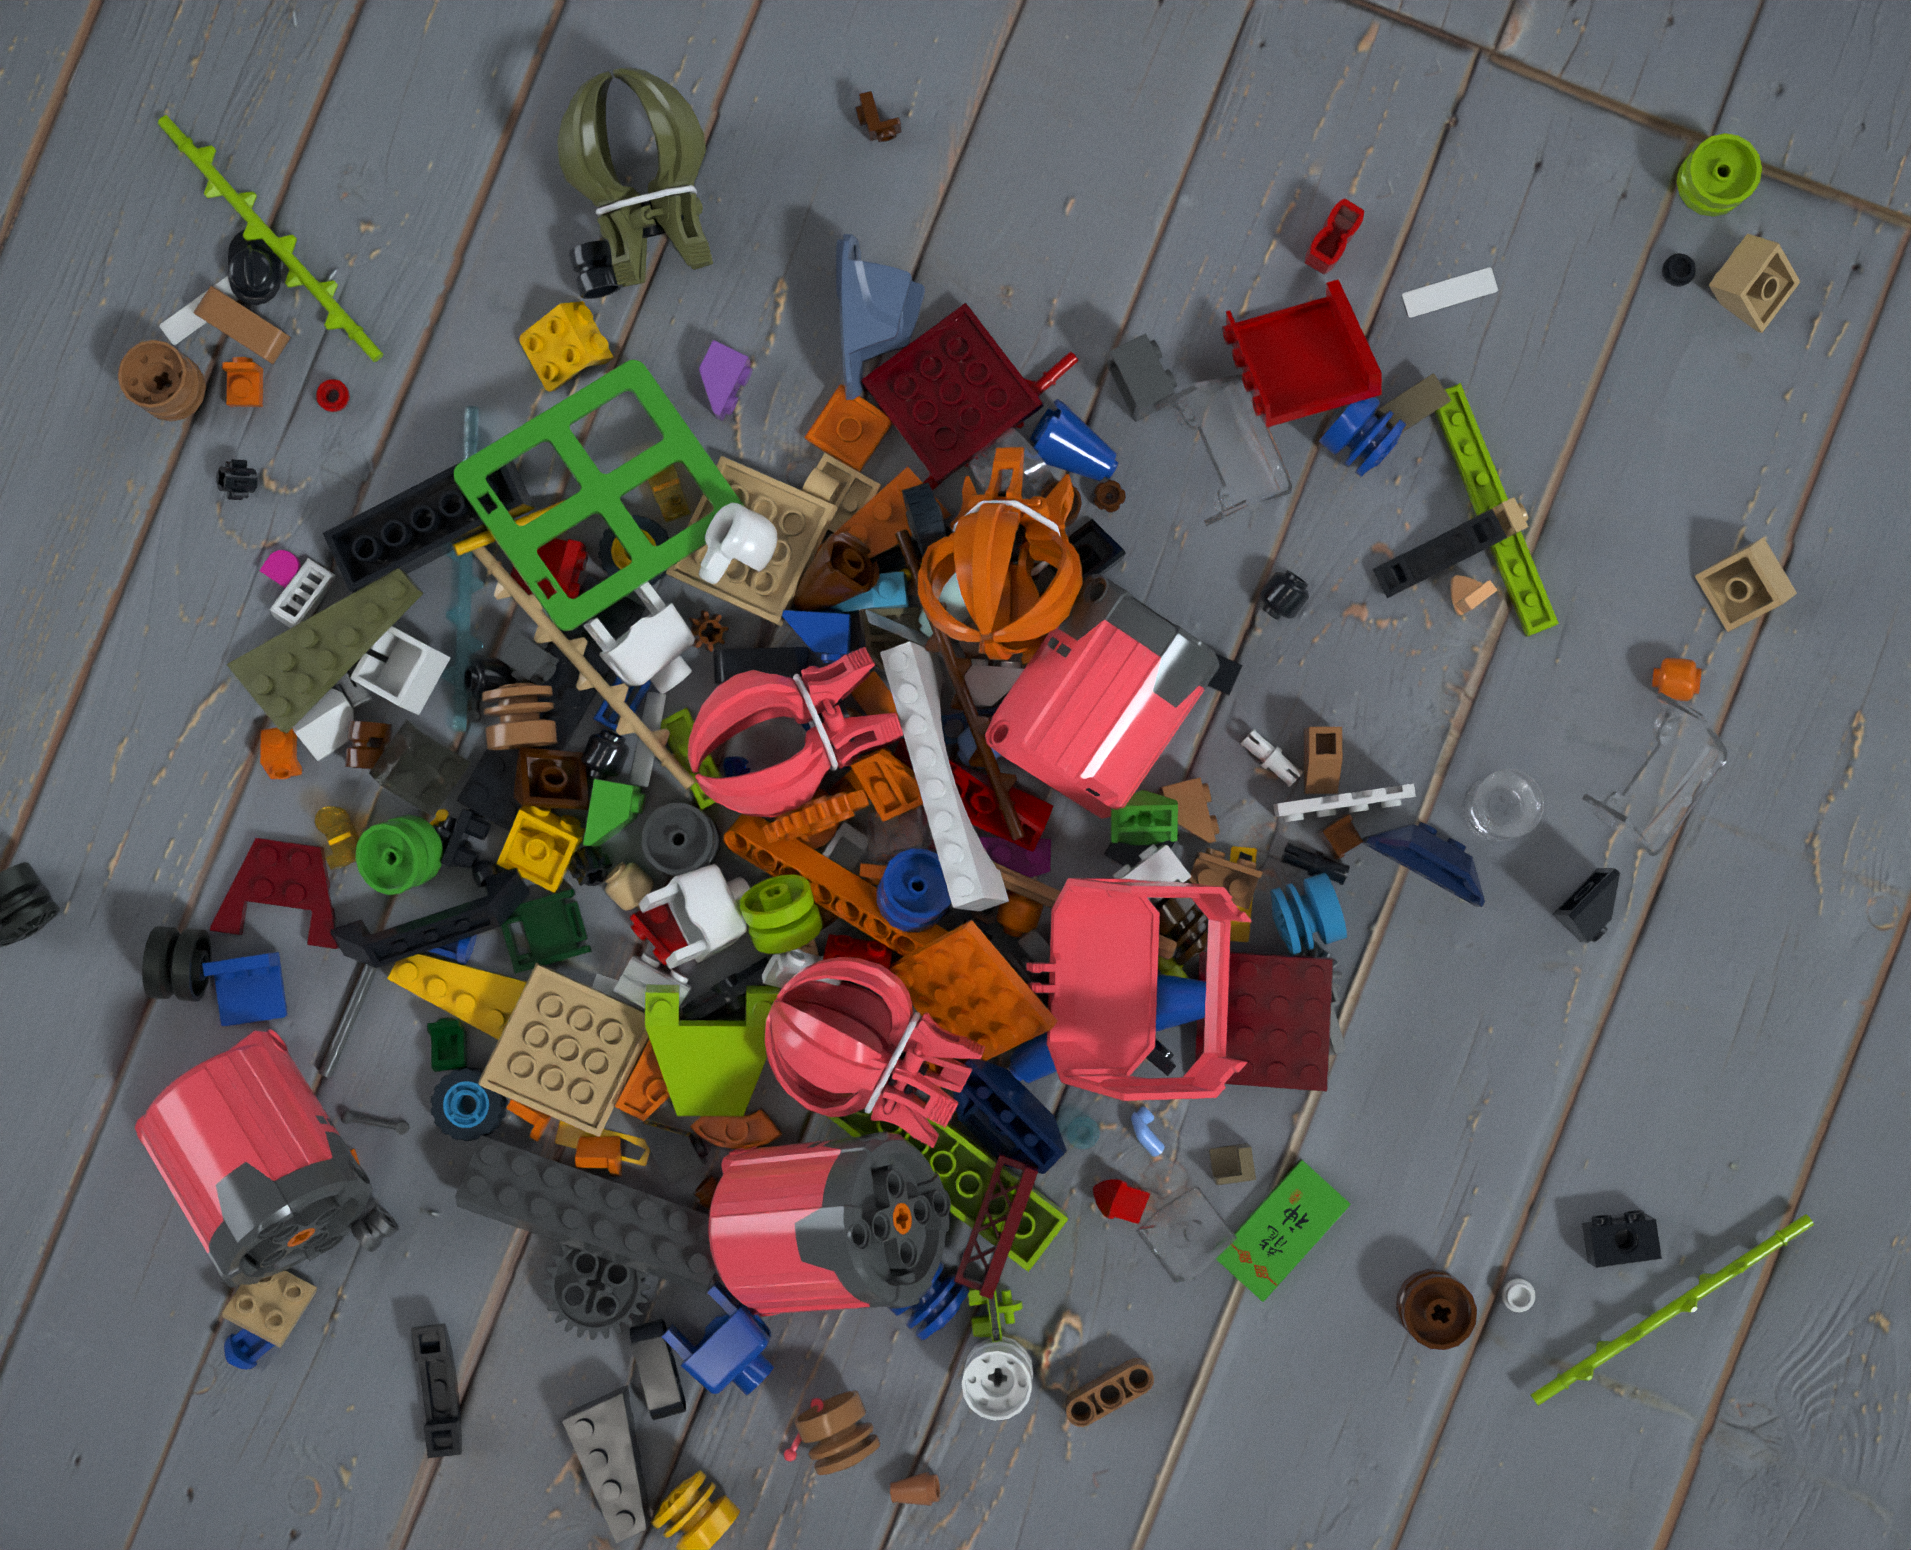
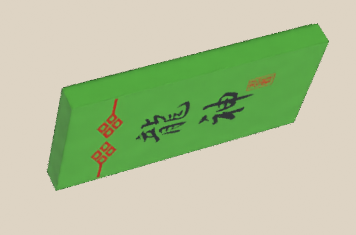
(1282, 1230)

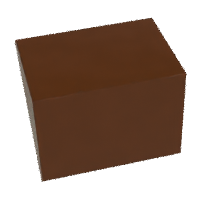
(551, 779)

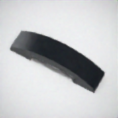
(1440, 553)
(439, 1390)

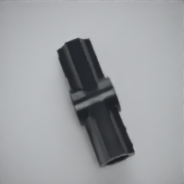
(726, 995)

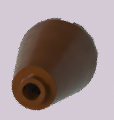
(836, 574)

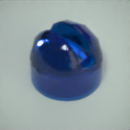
(735, 766)

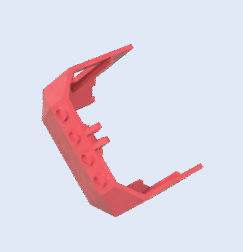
(1107, 987)

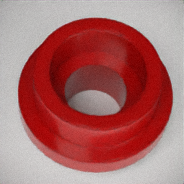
(326, 388)

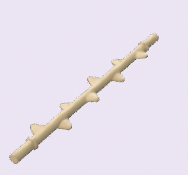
(588, 676)

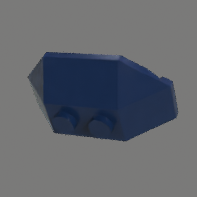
(1431, 858)
(1008, 1117)

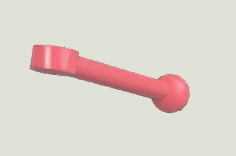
(790, 1454)

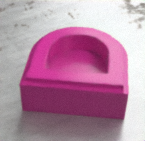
(281, 567)

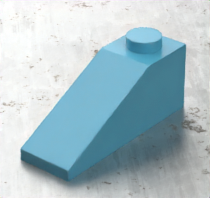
(888, 593)

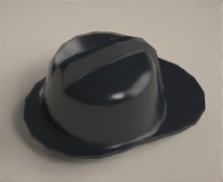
(253, 270)

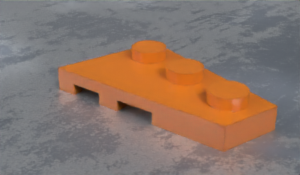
(644, 1088)

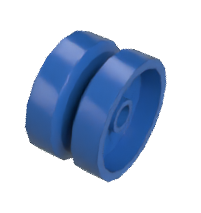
(898, 888)

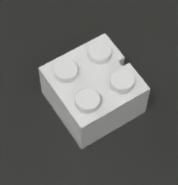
(408, 673)

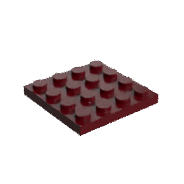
(952, 393)
(1277, 1019)

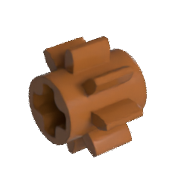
(713, 636)

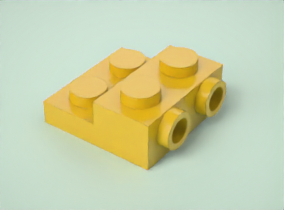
(541, 845)

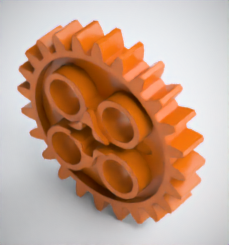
(816, 816)

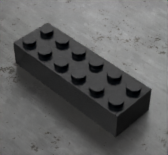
(418, 525)

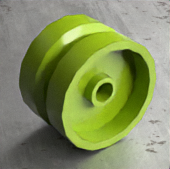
(1719, 175)
(781, 914)

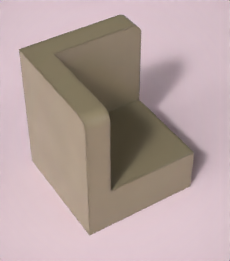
(1232, 1164)

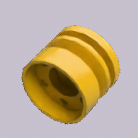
(695, 1515)

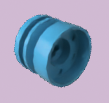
(1306, 914)

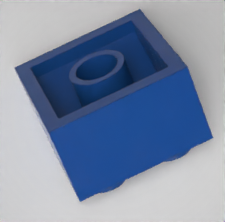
(824, 633)

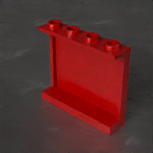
(1304, 358)

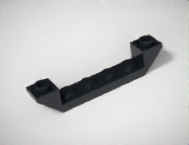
(503, 896)

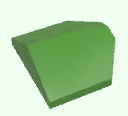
(1145, 820)

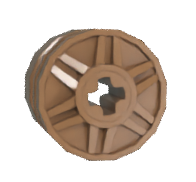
(149, 368)
(519, 717)
(839, 1438)

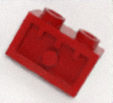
(660, 929)

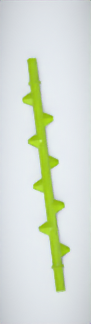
(281, 246)
(1685, 1303)

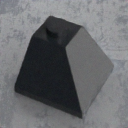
(1590, 905)

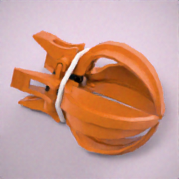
(985, 542)

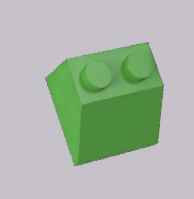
(611, 810)

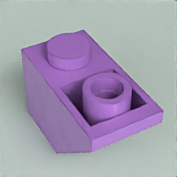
(722, 375)

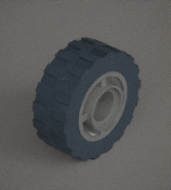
(924, 516)

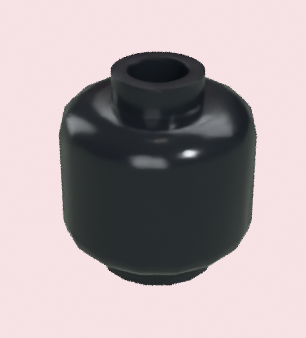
(1284, 595)
(486, 675)
(605, 754)

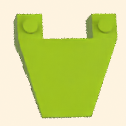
(708, 1062)

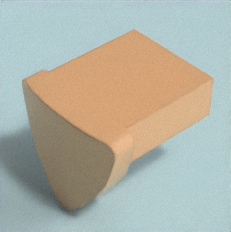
(1469, 593)

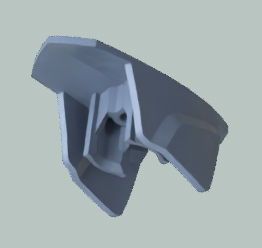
(875, 310)

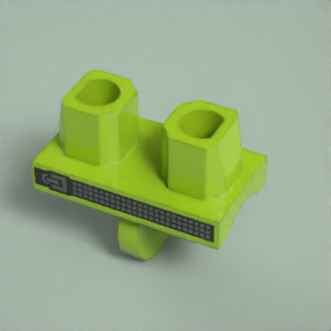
(990, 1324)

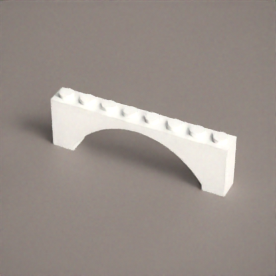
(916, 691)

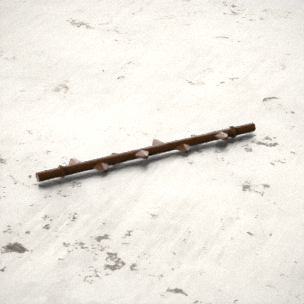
(963, 700)

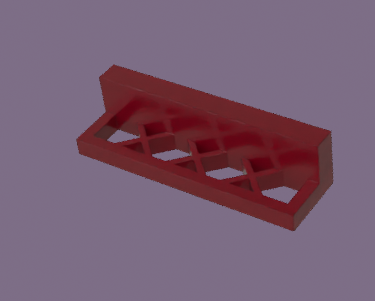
(1008, 1229)

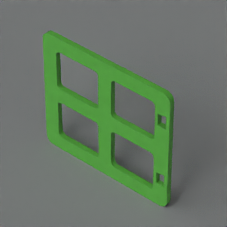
(598, 492)

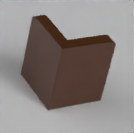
(1340, 836)

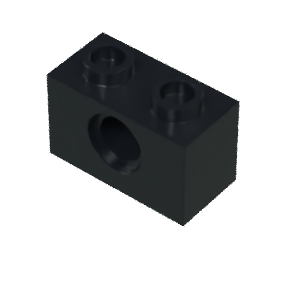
(1641, 1241)

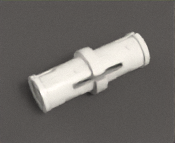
(1271, 757)

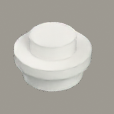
(1518, 1295)

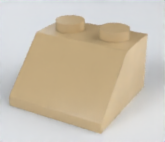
(1755, 281)
(1746, 584)

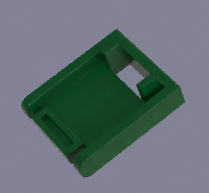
(550, 930)

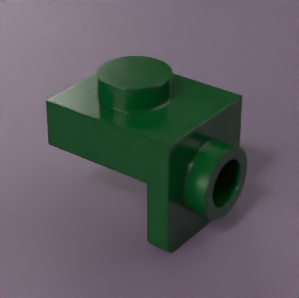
(448, 1044)

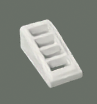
(312, 601)

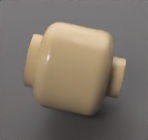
(628, 885)

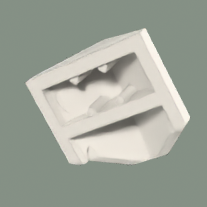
(326, 724)

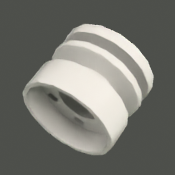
(992, 1396)

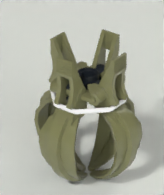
(671, 197)

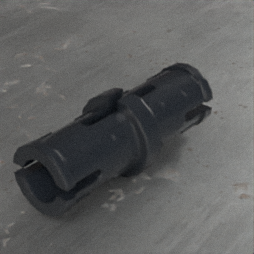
(1315, 863)

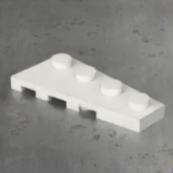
(1354, 801)

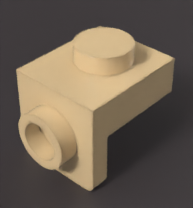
(1511, 516)

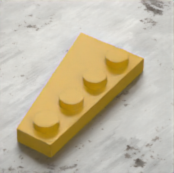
(462, 990)

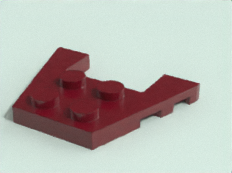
(285, 877)

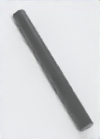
(347, 1021)

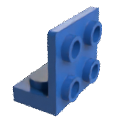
(248, 988)

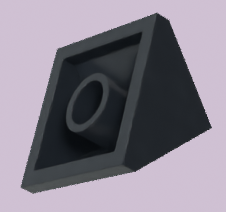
(1095, 548)

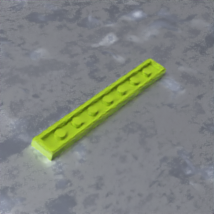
(1486, 493)

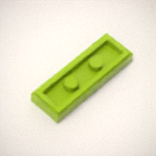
(680, 728)

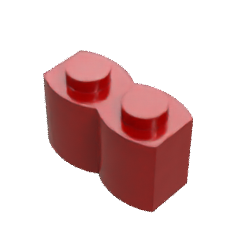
(1332, 239)

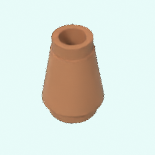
(918, 1489)

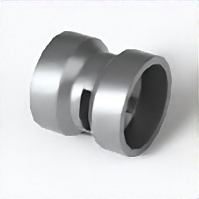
(375, 1228)

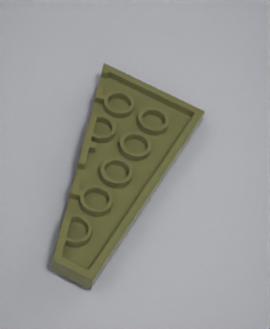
(310, 658)

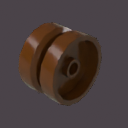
(1452, 1321)

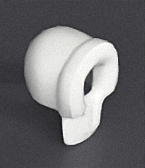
(737, 535)

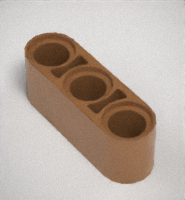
(242, 325)
(1100, 1406)

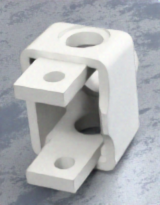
(650, 646)
(704, 910)

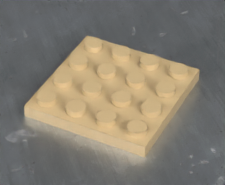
(800, 528)
(566, 1050)

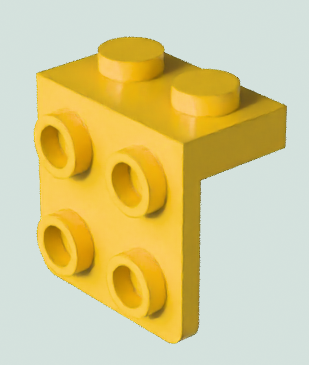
(564, 344)

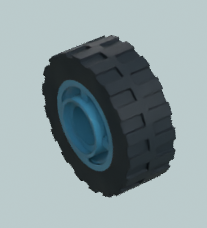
(449, 1110)

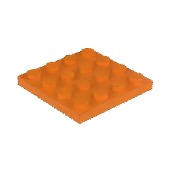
(973, 991)

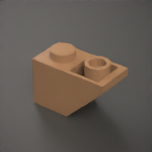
(1322, 759)
(1193, 809)

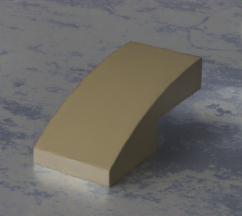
(1416, 403)

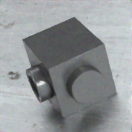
(529, 660)

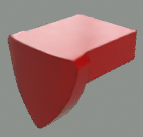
(1120, 1200)

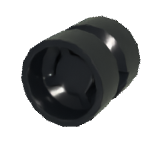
(593, 264)

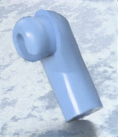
(1143, 1133)

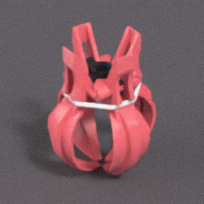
(812, 698)
(855, 1051)

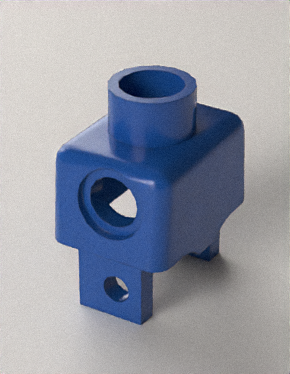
(728, 1348)

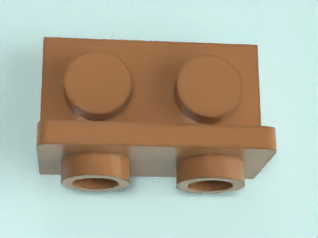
(1237, 878)

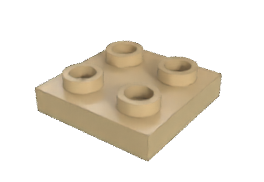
(840, 486)
(270, 1306)

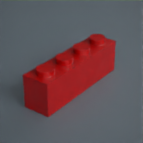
(983, 806)

